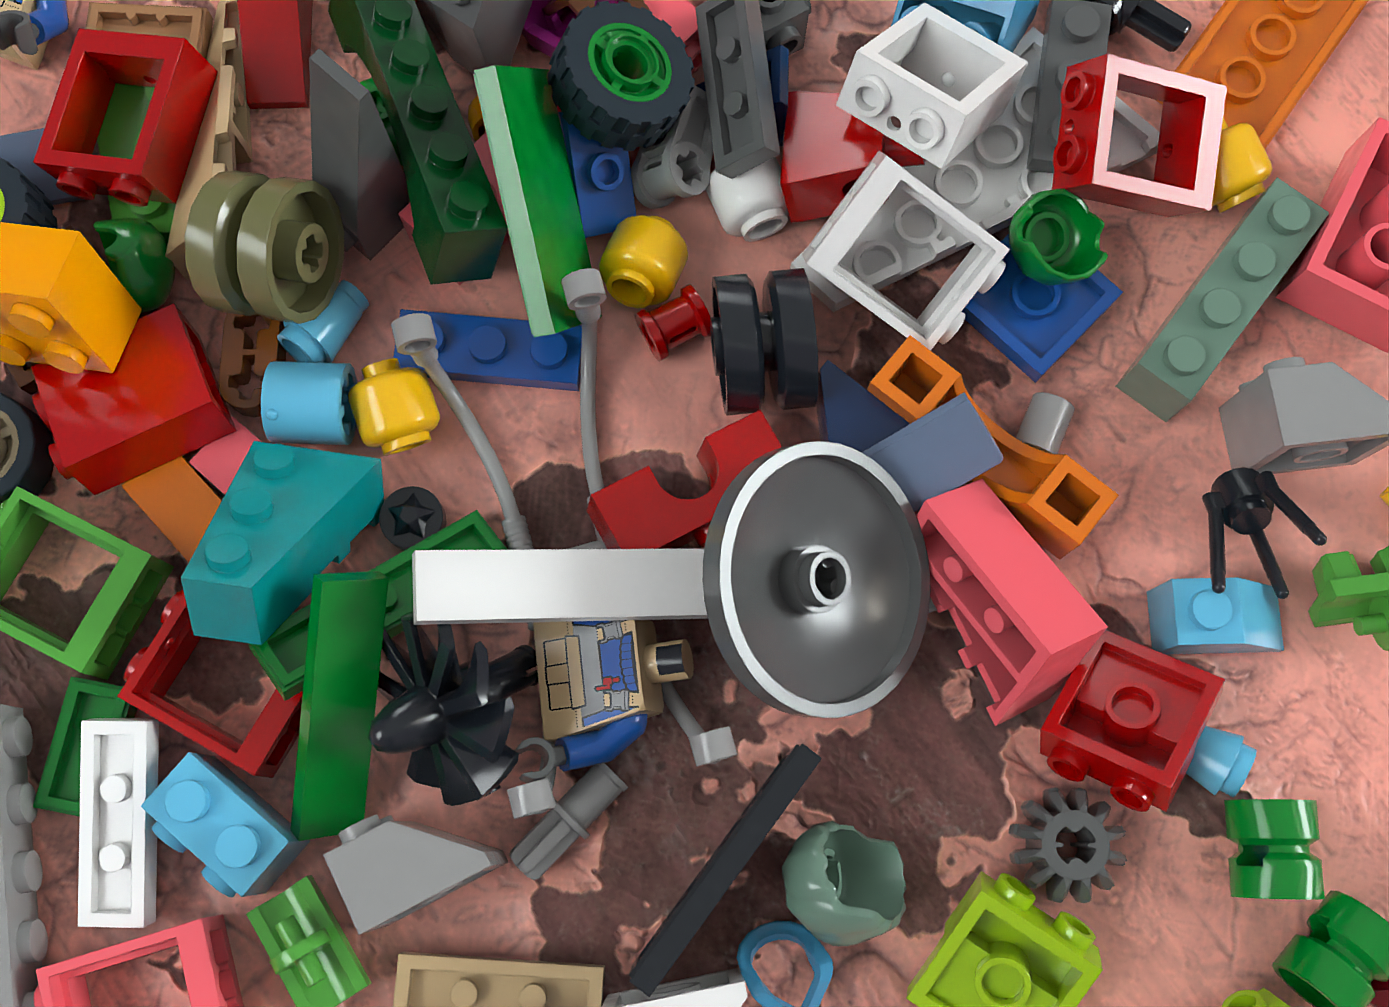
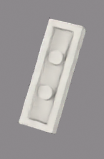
(114, 831)

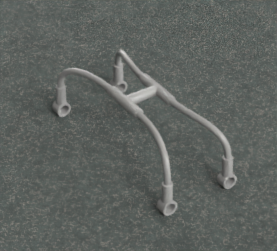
(584, 294)

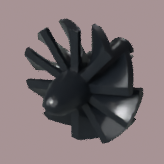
(450, 712)

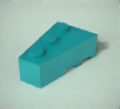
(273, 531)

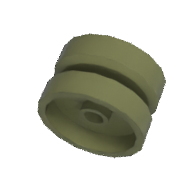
(265, 246)

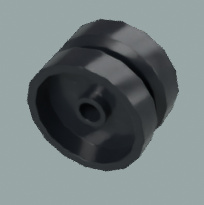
(770, 341)

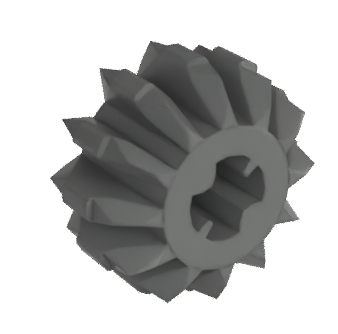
(1092, 845)

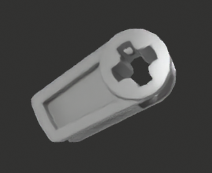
(679, 160)

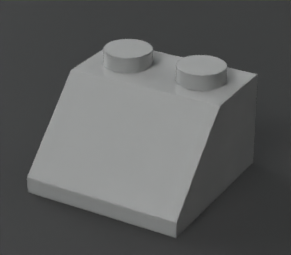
(1303, 419)
(402, 866)

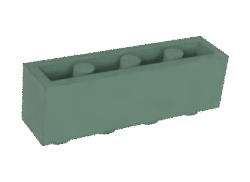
(1222, 300)

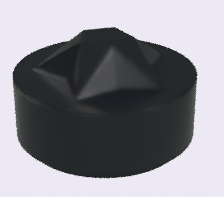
(411, 516)

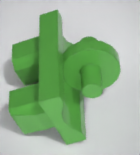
(1353, 597)
(308, 946)

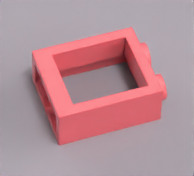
(203, 955)

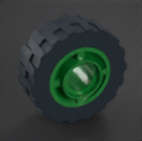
(620, 75)

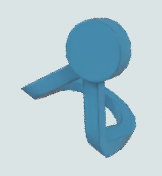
(784, 930)

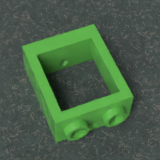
(115, 611)

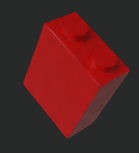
(141, 415)

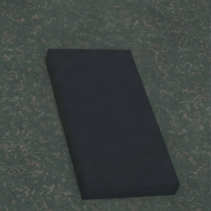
(722, 868)

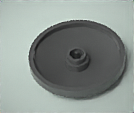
(816, 580)

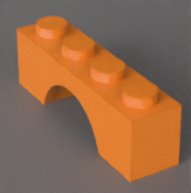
(1043, 490)

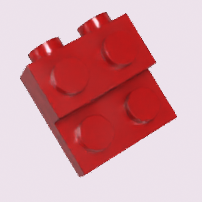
(1129, 721)

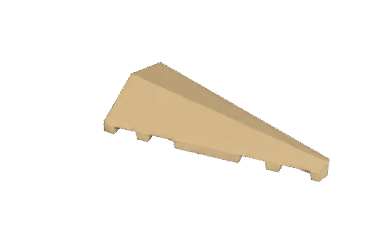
(225, 129)

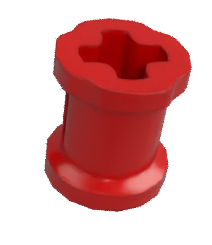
(674, 322)

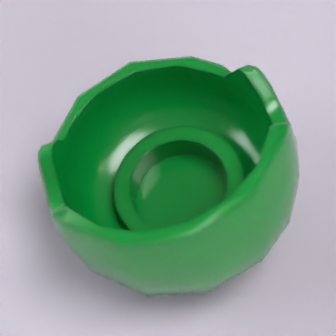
(1056, 238)
(138, 259)

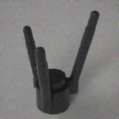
(1245, 503)

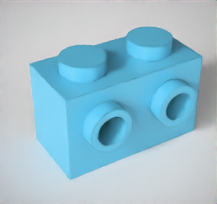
(223, 825)

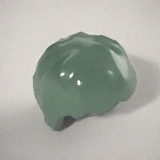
(844, 884)

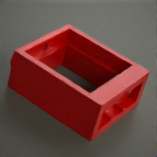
(169, 131)
(1185, 144)
(154, 671)

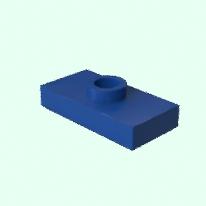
(600, 181)

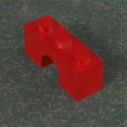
(644, 516)

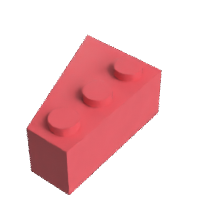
(1006, 597)

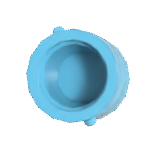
(308, 403)

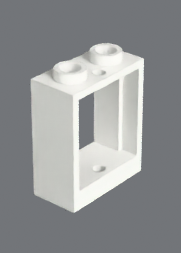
(911, 77)
(944, 313)

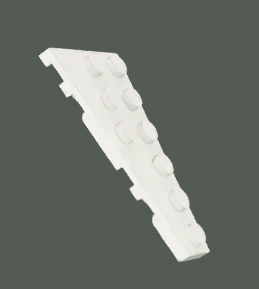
(982, 182)

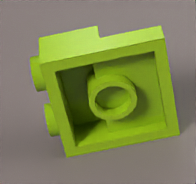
(1007, 953)

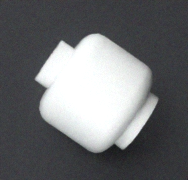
(751, 202)

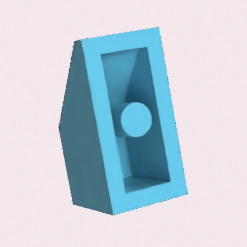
(1196, 620)

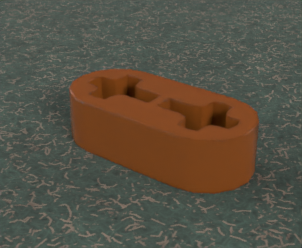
(239, 356)

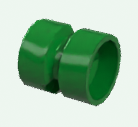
(1274, 849)
(1340, 955)

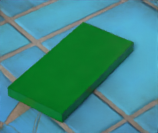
(534, 189)

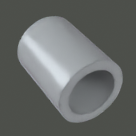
(1046, 422)

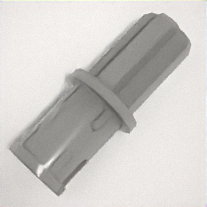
(567, 821)

